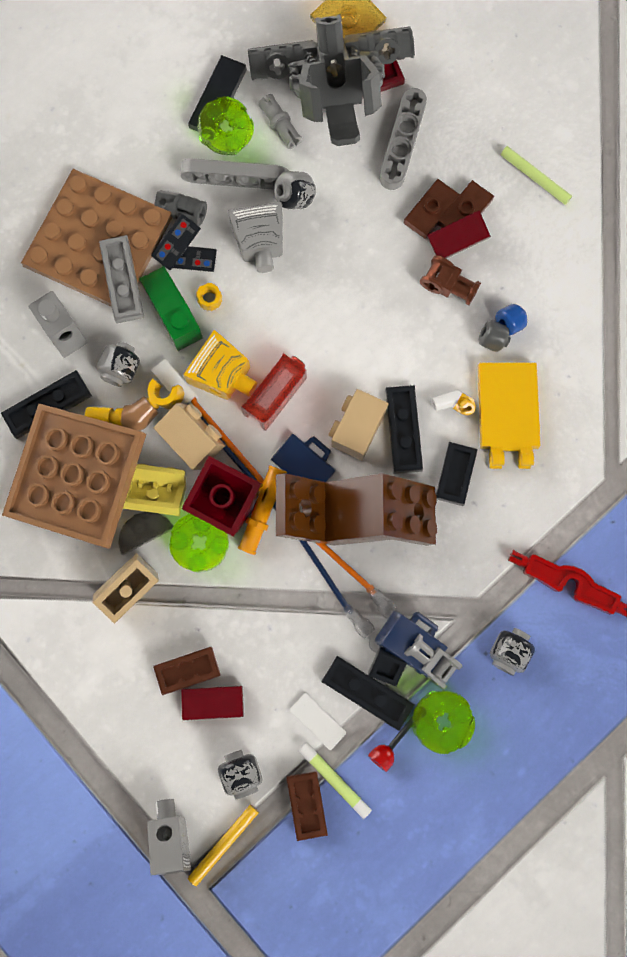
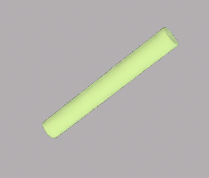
(536, 175)

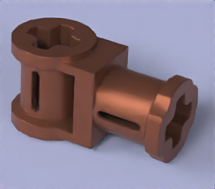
(449, 280)

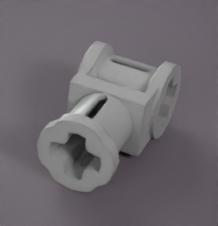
(443, 669)

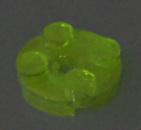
(212, 134)
(182, 541)
(459, 714)

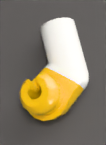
(456, 400)

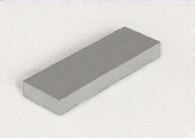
(121, 279)

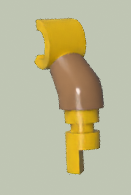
(141, 412)

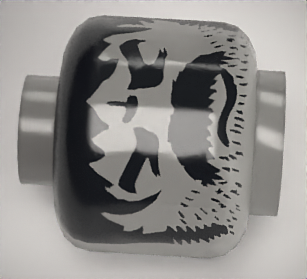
(295, 190)
(118, 364)
(512, 651)
(240, 774)

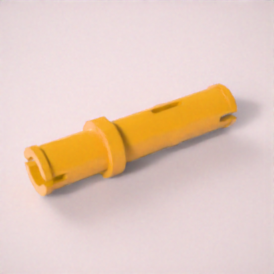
(258, 520)

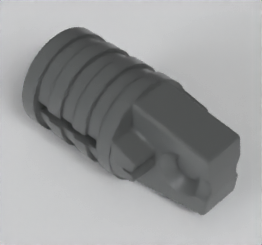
(181, 204)

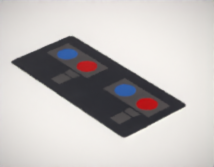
(175, 242)
(197, 259)

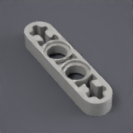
(402, 138)
(231, 173)

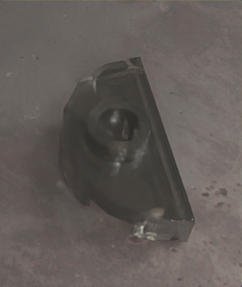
(141, 530)

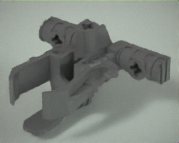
(336, 85)

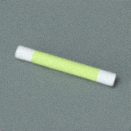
(335, 780)

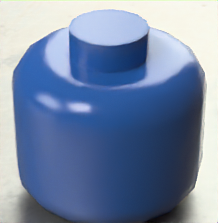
(513, 317)

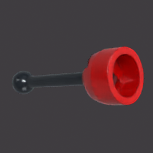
(383, 754)

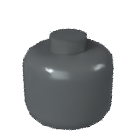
(494, 336)

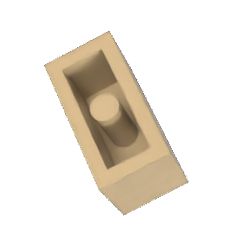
(358, 424)
(189, 435)
(125, 588)

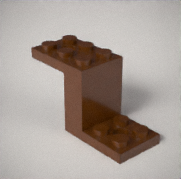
(355, 510)

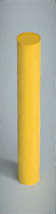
(223, 845)

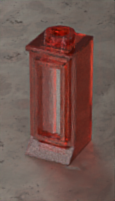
(275, 390)

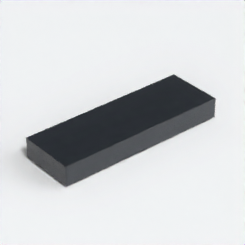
(222, 83)
(61, 394)
(404, 429)
(368, 693)

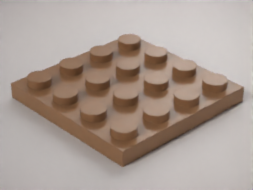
(80, 217)
(74, 475)

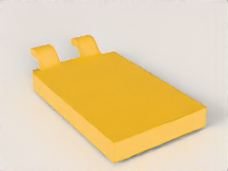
(509, 411)

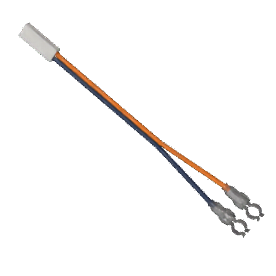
(168, 378)

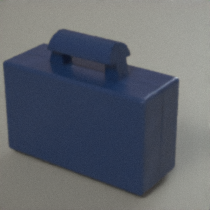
(300, 460)
(401, 632)

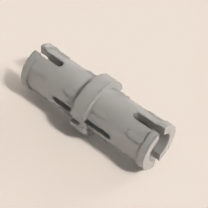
(280, 121)

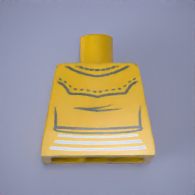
(220, 369)

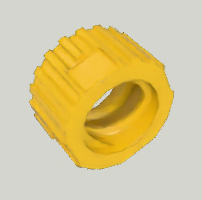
(206, 288)

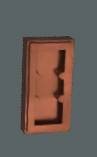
(469, 201)
(431, 208)
(187, 670)
(307, 806)

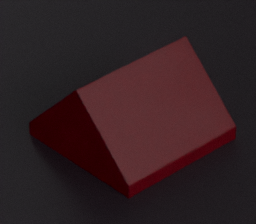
(222, 496)

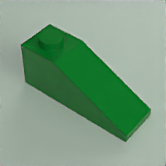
(171, 308)

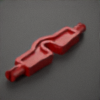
(556, 577)

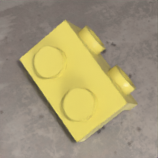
(156, 490)

